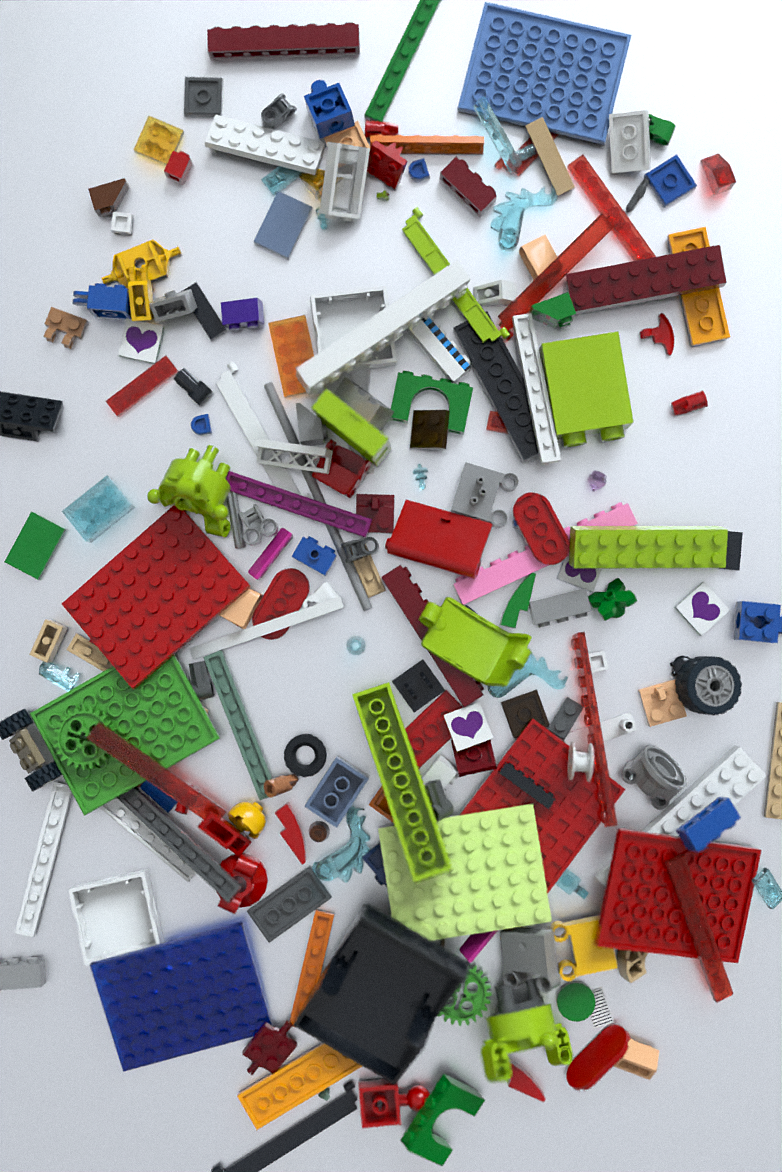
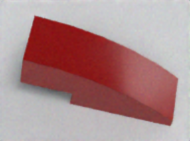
(292, 832)
(225, 833)
(524, 1082)

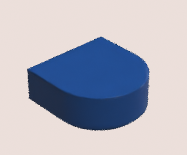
(418, 170)
(201, 425)

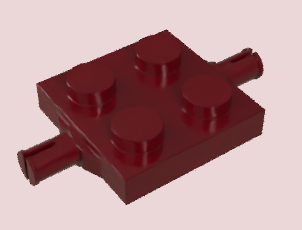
(269, 1048)

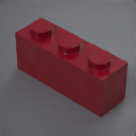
(468, 186)

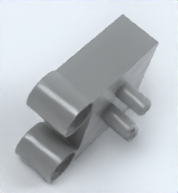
(478, 491)
(529, 952)

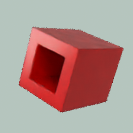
(178, 166)

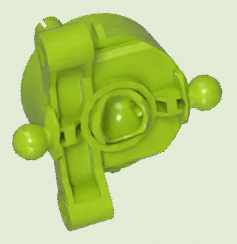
(197, 489)

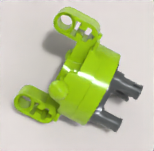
(522, 1028)

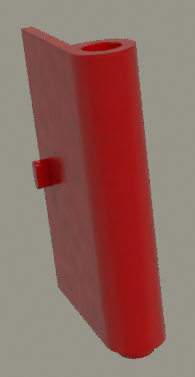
(441, 544)

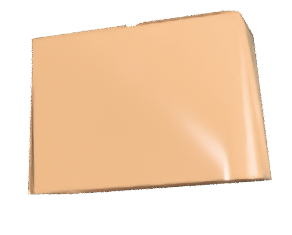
(537, 255)
(242, 608)

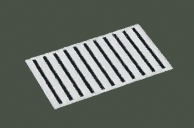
(601, 1014)

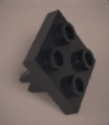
(418, 685)

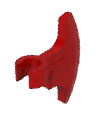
(662, 334)

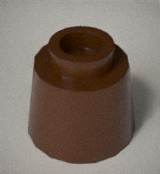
(319, 831)

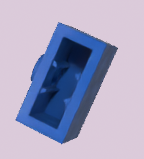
(314, 556)

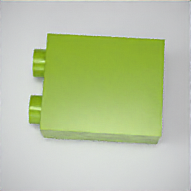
(587, 388)

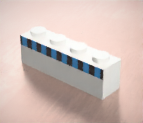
(440, 349)

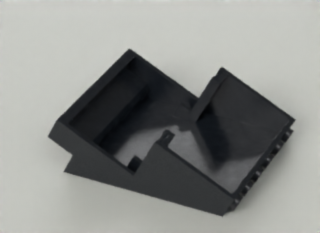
(381, 994)

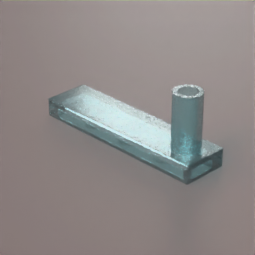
(511, 158)

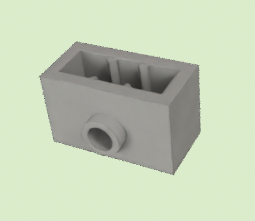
(173, 305)

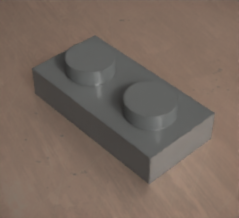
(565, 718)

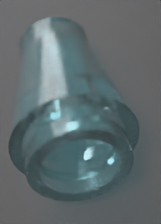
(362, 645)

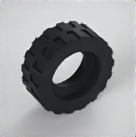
(290, 755)

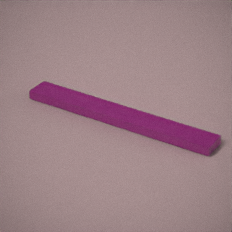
(299, 504)

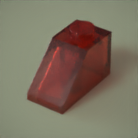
(718, 173)

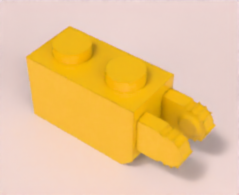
(140, 295)

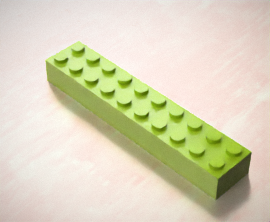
(402, 783)

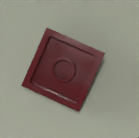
(379, 509)
(475, 759)

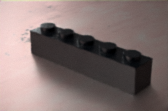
(527, 785)

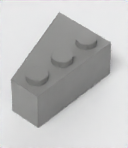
(363, 403)

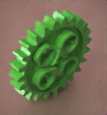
(80, 754)
(477, 997)

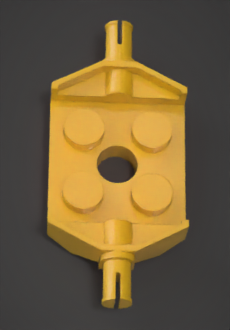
(151, 252)

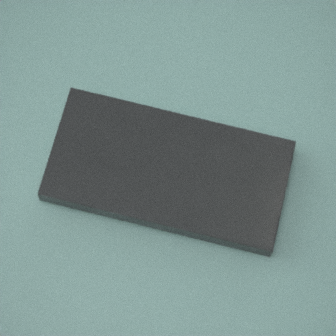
(289, 904)

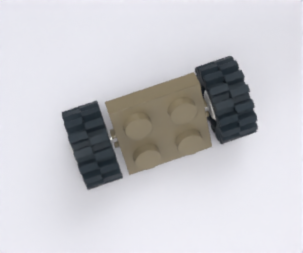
(27, 751)

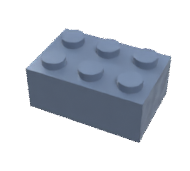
(336, 791)

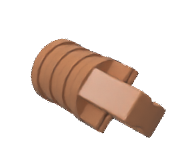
(280, 785)

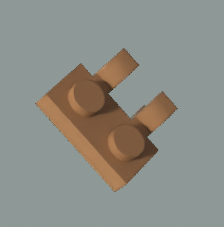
(65, 322)

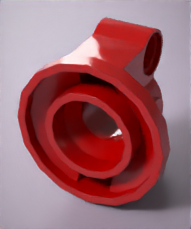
(256, 878)

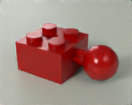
(389, 1112)

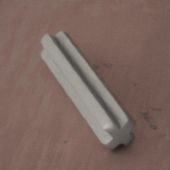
(235, 519)

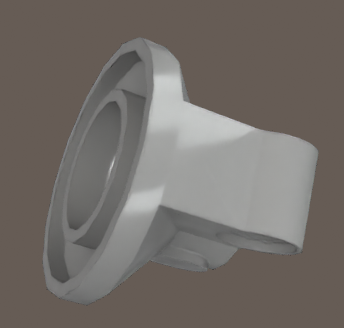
(655, 775)

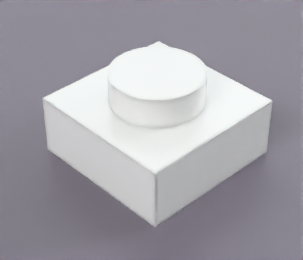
(121, 223)
(598, 661)

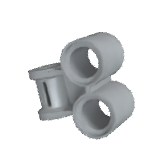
(256, 524)

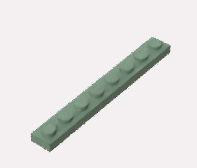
(239, 721)

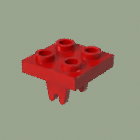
(386, 163)

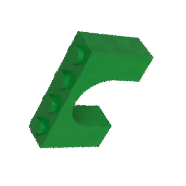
(409, 386)
(445, 1096)

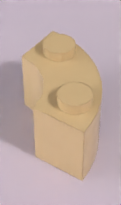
(631, 964)

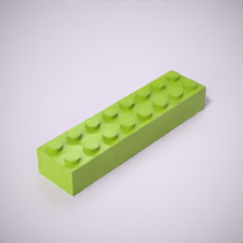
(648, 546)

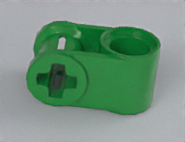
(660, 130)

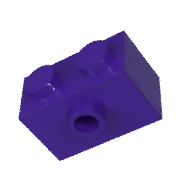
(242, 313)

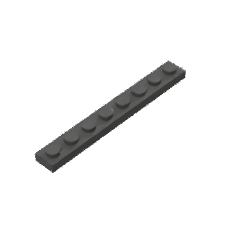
(181, 844)

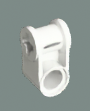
(322, 594)

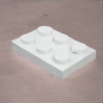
(630, 141)

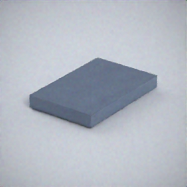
(283, 224)

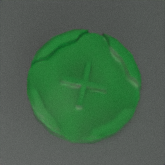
(576, 1001)

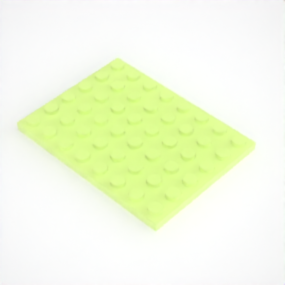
(493, 877)

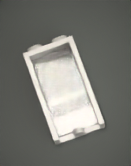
(344, 181)

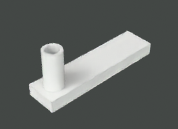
(610, 729)

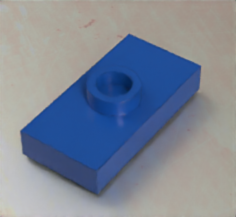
(159, 796)

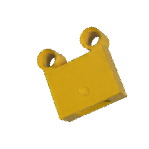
(586, 954)

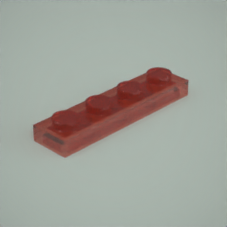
(141, 386)

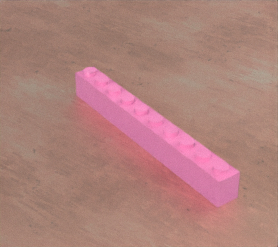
(524, 563)

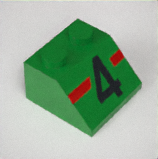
(554, 311)

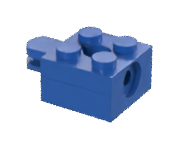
(326, 106)
(105, 301)
(757, 622)

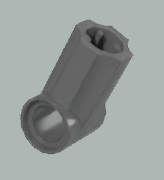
(200, 680)
(440, 805)

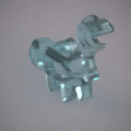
(511, 214)
(531, 667)
(349, 856)

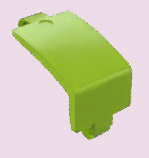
(473, 643)

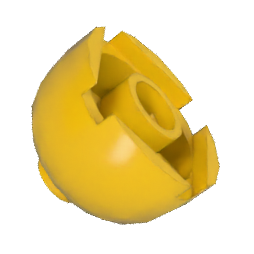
(248, 818)

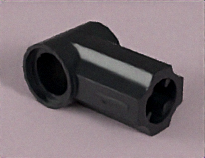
(196, 389)

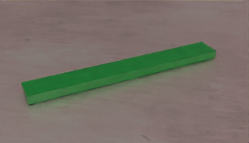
(401, 60)

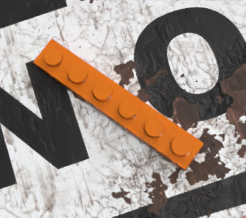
(433, 144)
(313, 959)

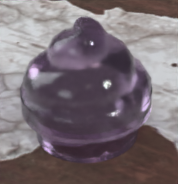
(597, 480)

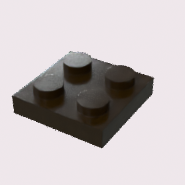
(429, 429)

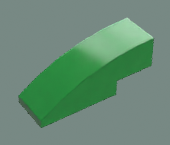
(518, 601)

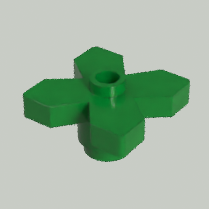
(613, 601)

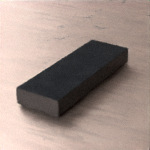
(206, 314)

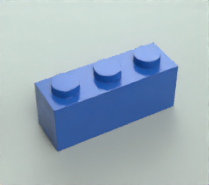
(708, 824)

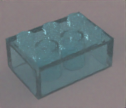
(98, 509)

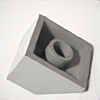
(310, 427)

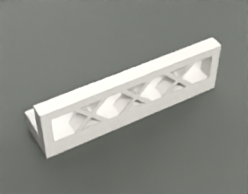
(293, 448)

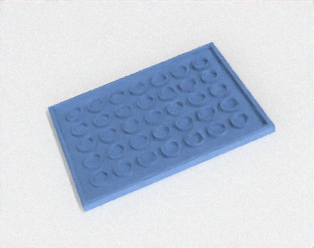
(545, 69)

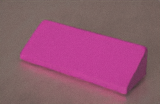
(270, 554)
(475, 944)

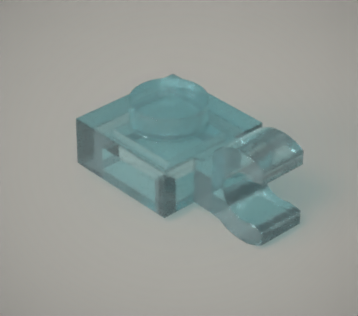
(569, 883)

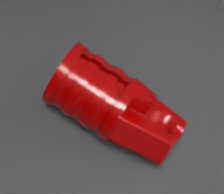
(380, 128)
(689, 403)

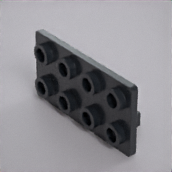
(25, 415)

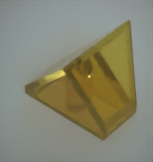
(314, 182)

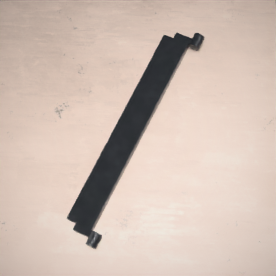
(296, 1134)

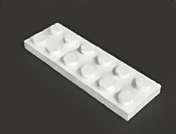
(265, 144)

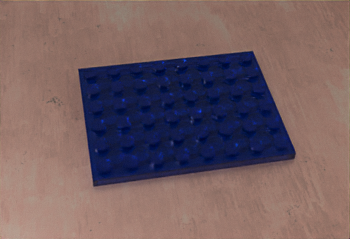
(181, 996)

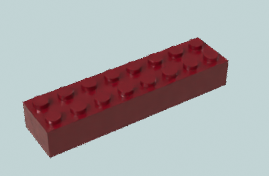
(646, 279)

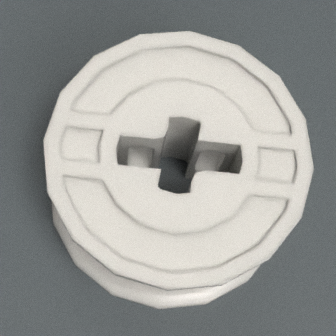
(580, 761)

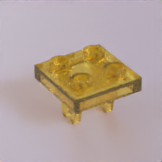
(158, 140)

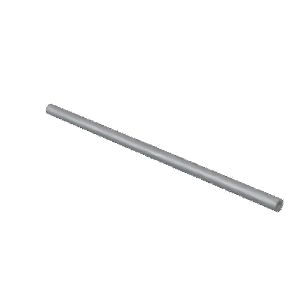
(317, 495)

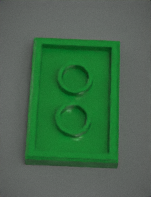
(35, 545)

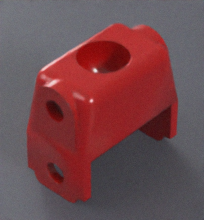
(345, 471)

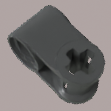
(279, 109)
(358, 549)

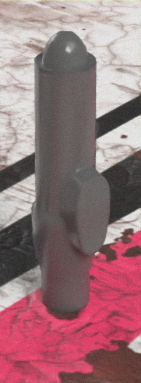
(640, 191)

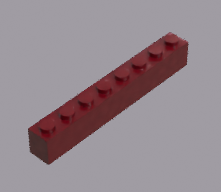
(283, 41)
(412, 605)

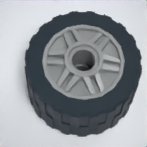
(708, 685)

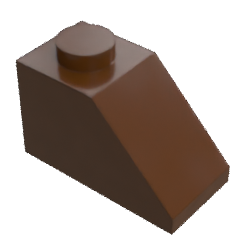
(108, 196)

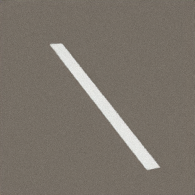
(266, 627)

